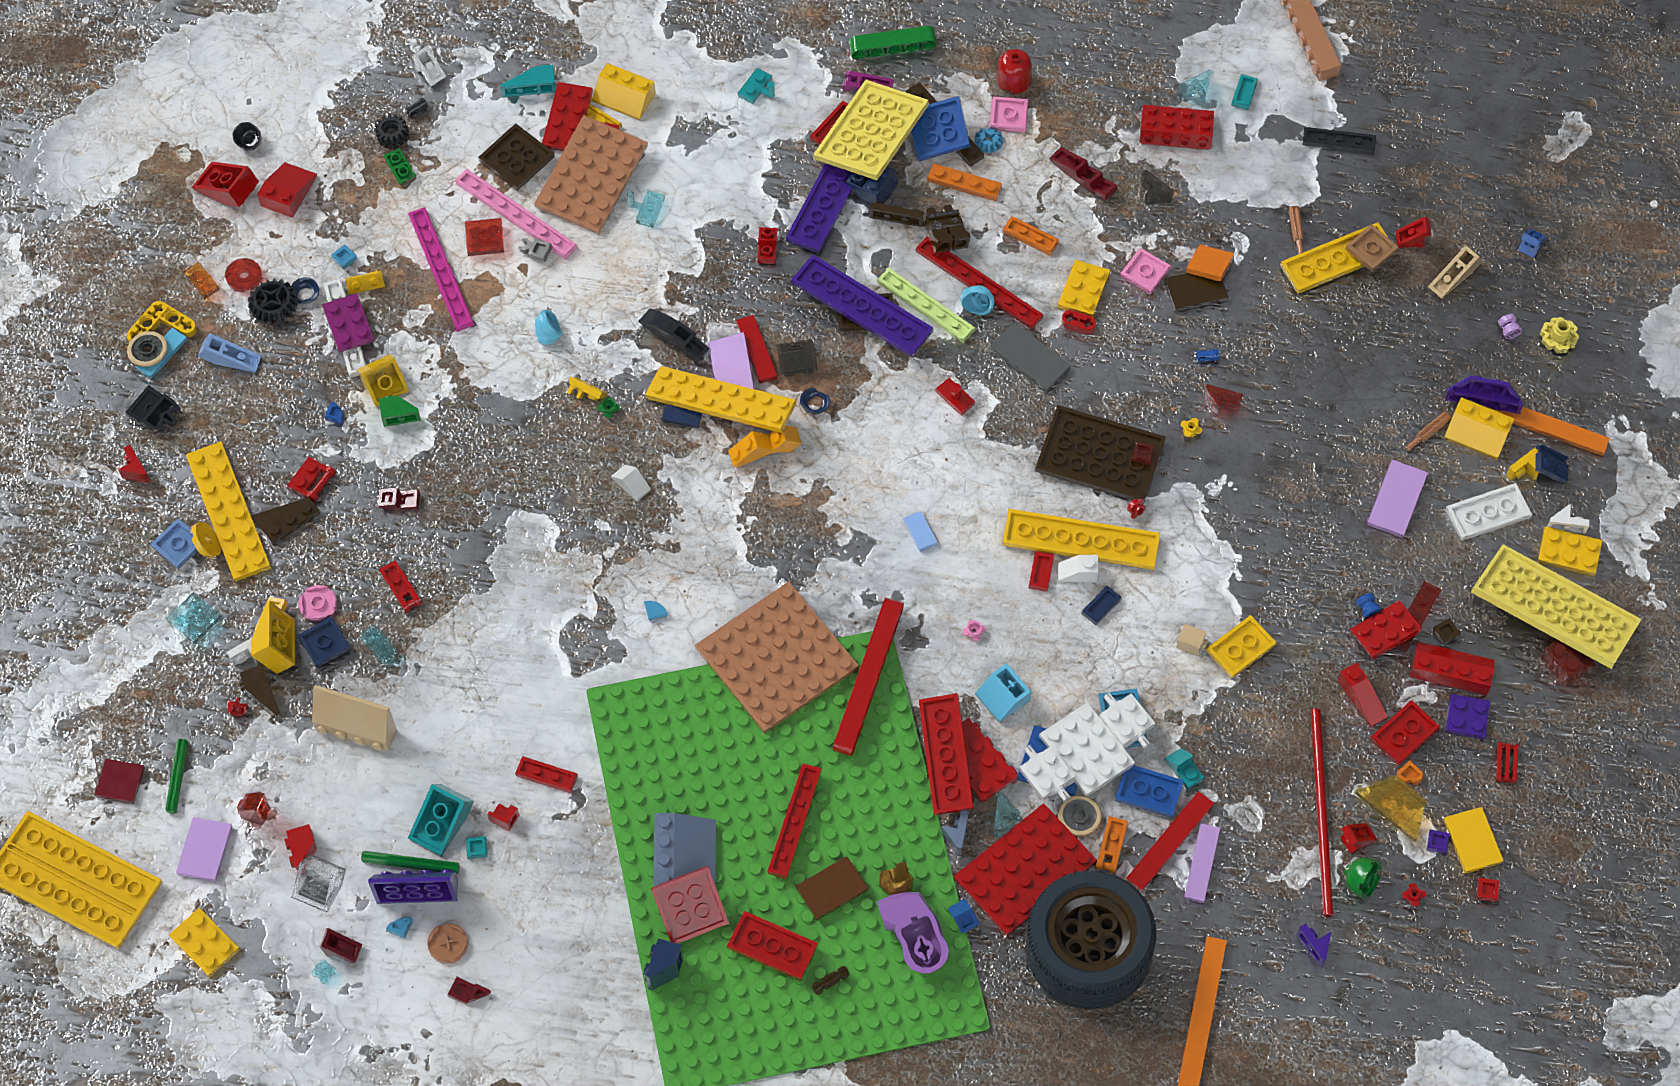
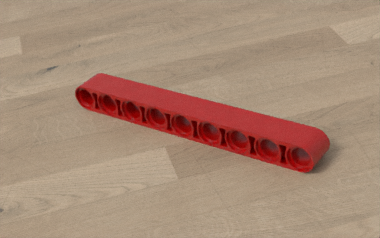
(868, 677)

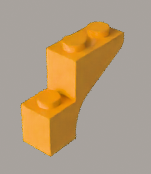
(759, 444)

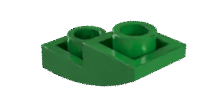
(399, 166)

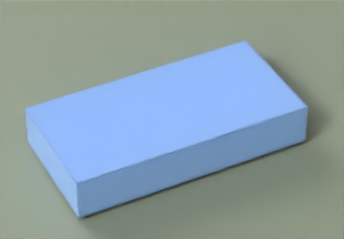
(920, 531)

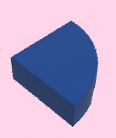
(334, 414)

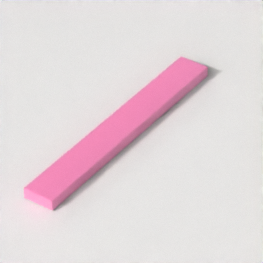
(515, 213)

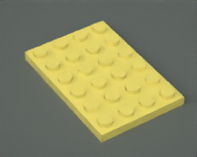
(871, 129)

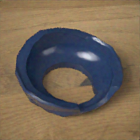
(306, 282)
(809, 394)

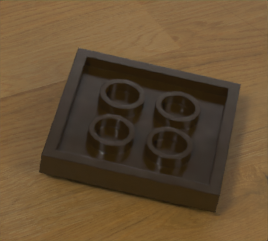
(516, 157)

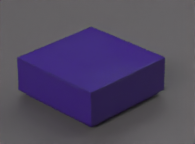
(1438, 841)

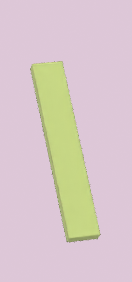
(926, 305)

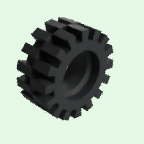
(395, 138)

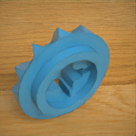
(986, 145)

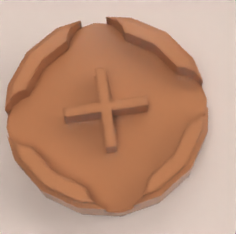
(447, 943)

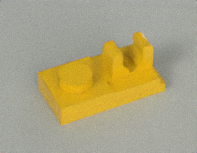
(583, 387)

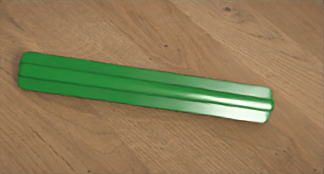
(176, 776)

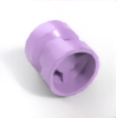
(1510, 326)

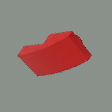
(767, 245)

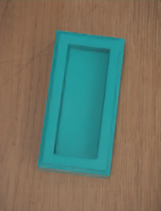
(1244, 92)

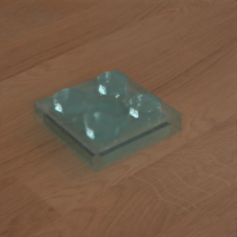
(194, 617)

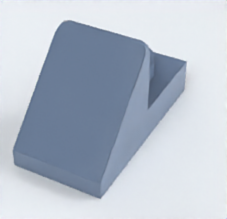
(956, 835)

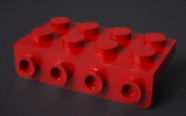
(1176, 127)
(986, 766)

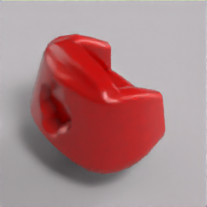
(236, 708)

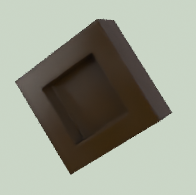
(1446, 631)

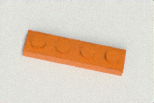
(964, 182)

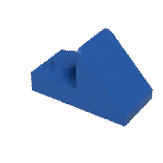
(1531, 242)

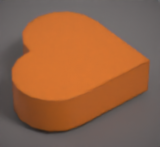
(1410, 773)

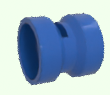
(1368, 605)

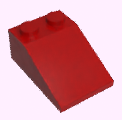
(226, 183)
(286, 189)

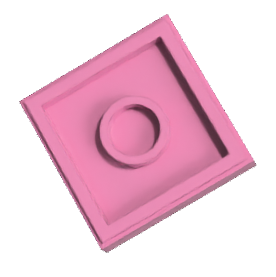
(1009, 114)
(1145, 271)

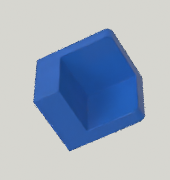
(963, 916)

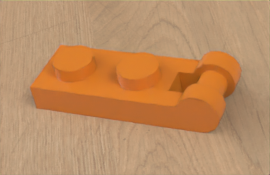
(1111, 844)

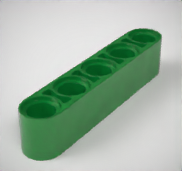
(892, 42)

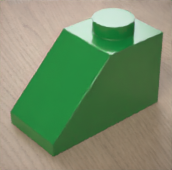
(397, 411)

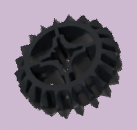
(273, 295)

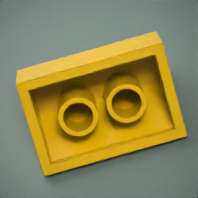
(623, 91)
(1479, 428)

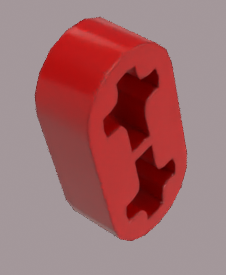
(1078, 322)

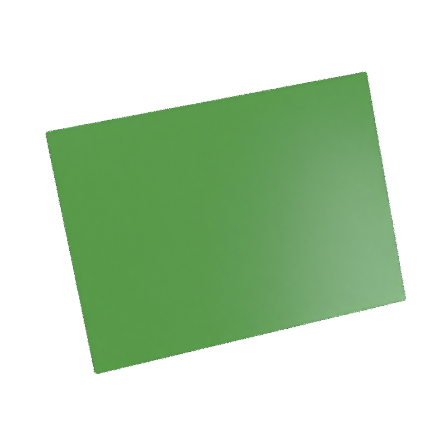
(696, 752)

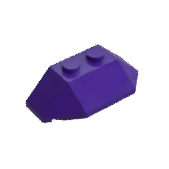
(1486, 392)

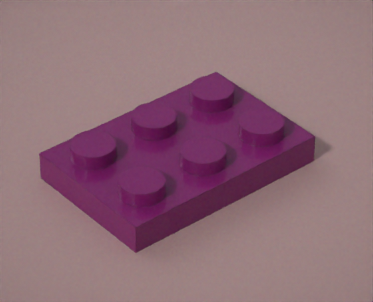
(348, 322)

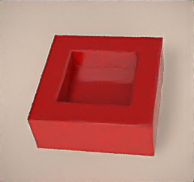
(1487, 889)

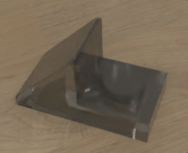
(1157, 190)

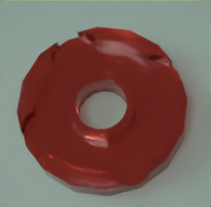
(241, 266)

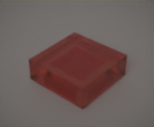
(1142, 452)

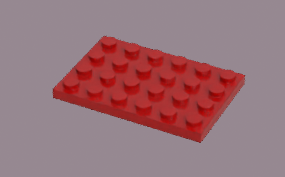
(1020, 866)

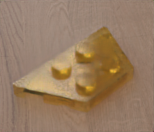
(1396, 803)

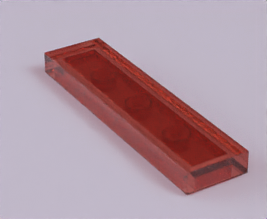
(1420, 608)

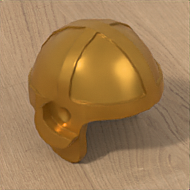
(896, 880)

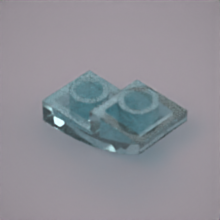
(378, 644)

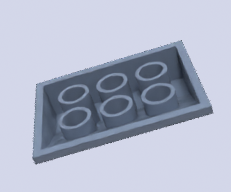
(682, 846)

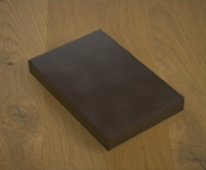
(1194, 291)

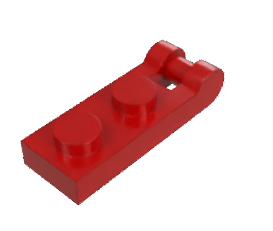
(400, 586)

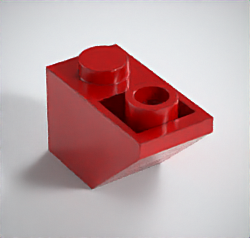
(301, 844)

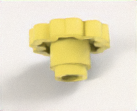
(1559, 335)

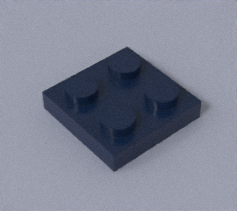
(324, 642)

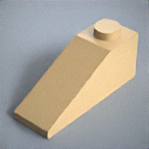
(1455, 272)

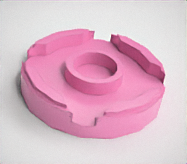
(317, 603)

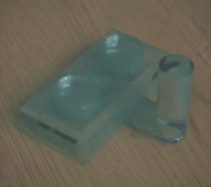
(648, 209)

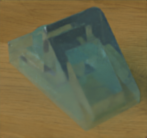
(1196, 84)
(1004, 811)

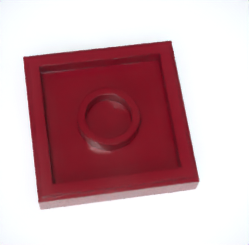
(119, 781)

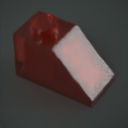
(254, 807)

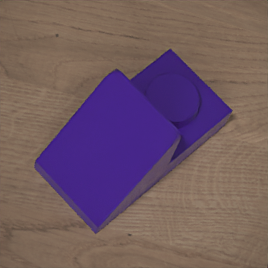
(1317, 947)

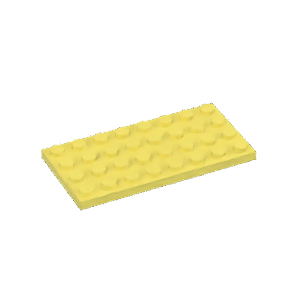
(1556, 606)

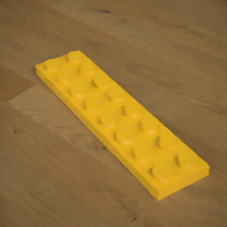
(721, 399)
(228, 511)
(1081, 537)

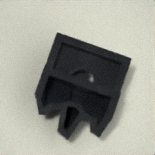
(153, 409)

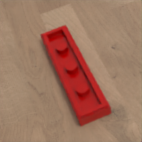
(757, 349)

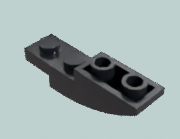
(675, 332)

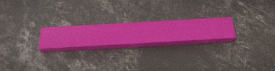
(441, 269)

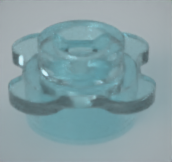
(324, 977)

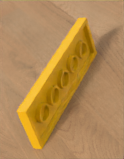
(1323, 263)

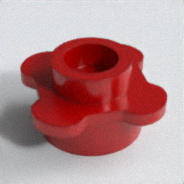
(1136, 507)
(1413, 900)

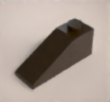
(258, 689)

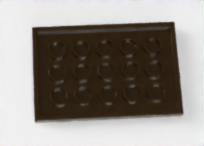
(1098, 454)

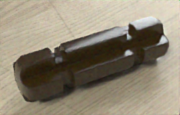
(830, 980)

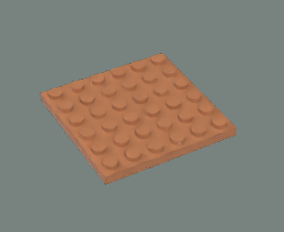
(776, 657)

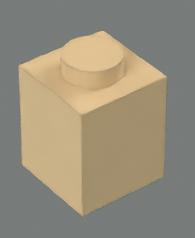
(1192, 640)

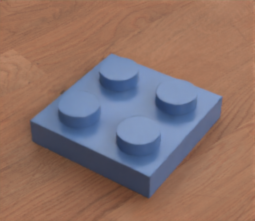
(175, 544)

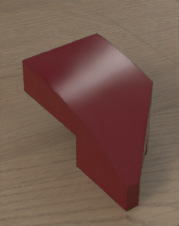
(467, 992)

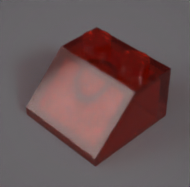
(1566, 662)

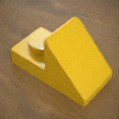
(1524, 465)

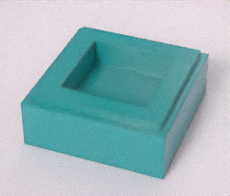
(476, 847)

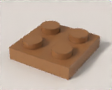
(1371, 248)

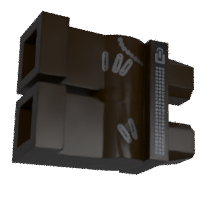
(946, 228)

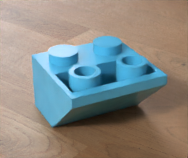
(1003, 693)

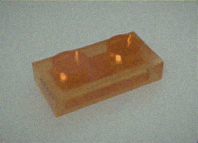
(201, 280)

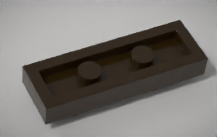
(896, 214)

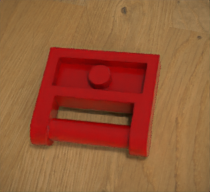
(306, 477)

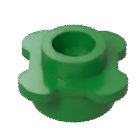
(608, 402)

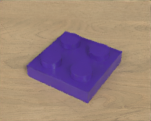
(1467, 716)

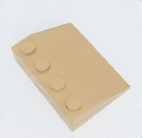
(352, 718)

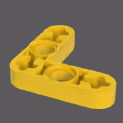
(162, 317)

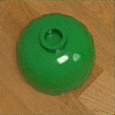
(1362, 876)

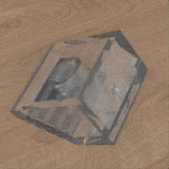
(318, 882)

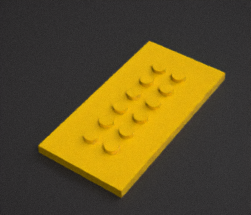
(75, 880)

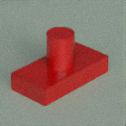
(955, 396)

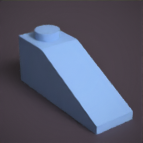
(228, 354)

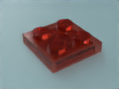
(484, 236)

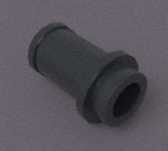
(417, 107)

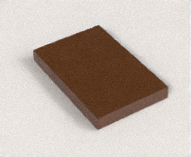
(831, 888)

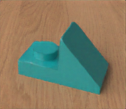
(1182, 765)

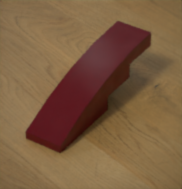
(1082, 173)

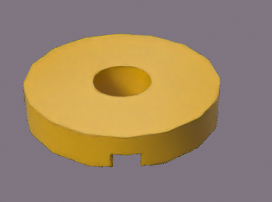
(205, 540)

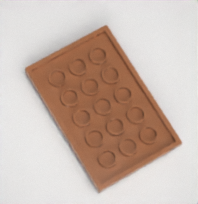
(591, 174)

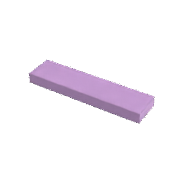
(1202, 863)

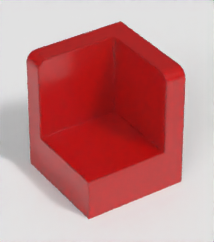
(504, 816)

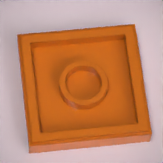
(1210, 262)

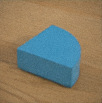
(655, 610)
(400, 926)

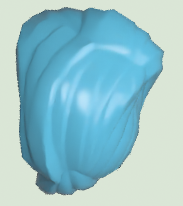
(977, 300)
(547, 328)

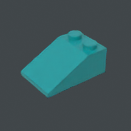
(440, 818)

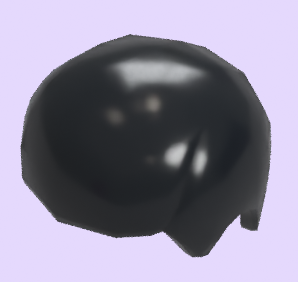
(247, 136)

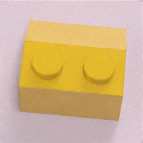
(382, 379)

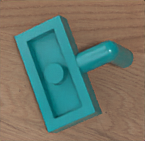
(756, 85)

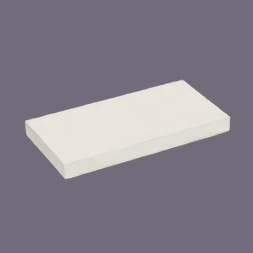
(1488, 512)

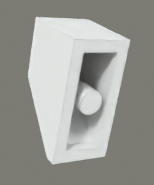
(1079, 569)

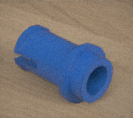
(1208, 355)

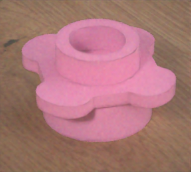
(974, 625)

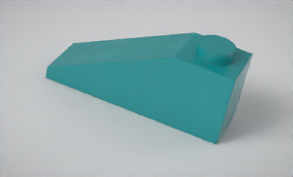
(531, 82)

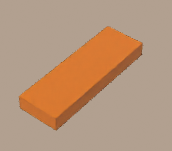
(1030, 235)

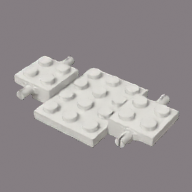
(1087, 748)

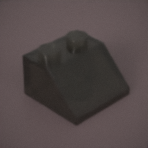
(796, 358)

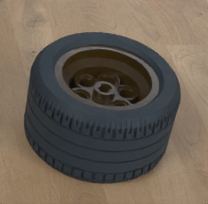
(1076, 977)

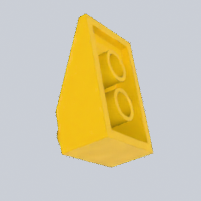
(274, 639)

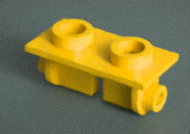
(365, 282)

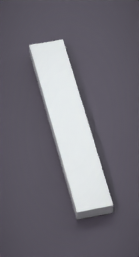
(353, 357)

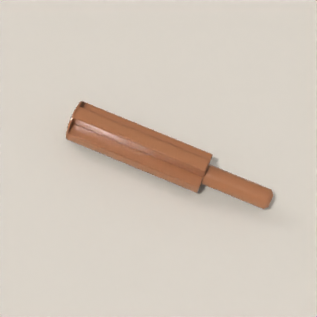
(1296, 226)
(1430, 429)

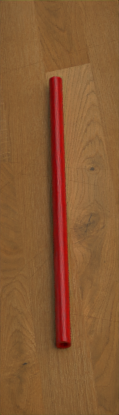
(1321, 813)

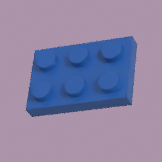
(1149, 791)

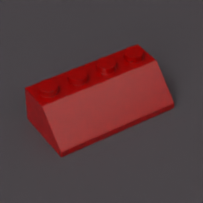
(1452, 668)

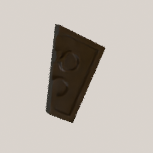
(285, 519)

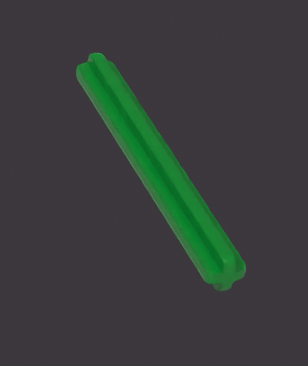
(409, 862)

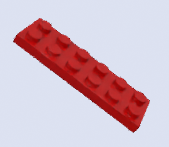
(946, 754)

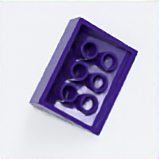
(414, 887)

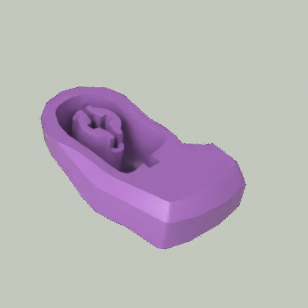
(916, 930)

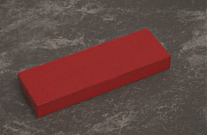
(546, 774)

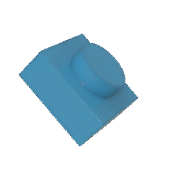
(344, 257)

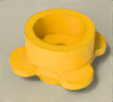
(1188, 432)

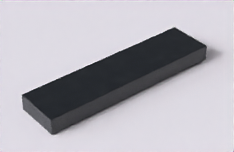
(1339, 140)

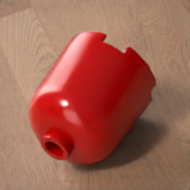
(1014, 71)

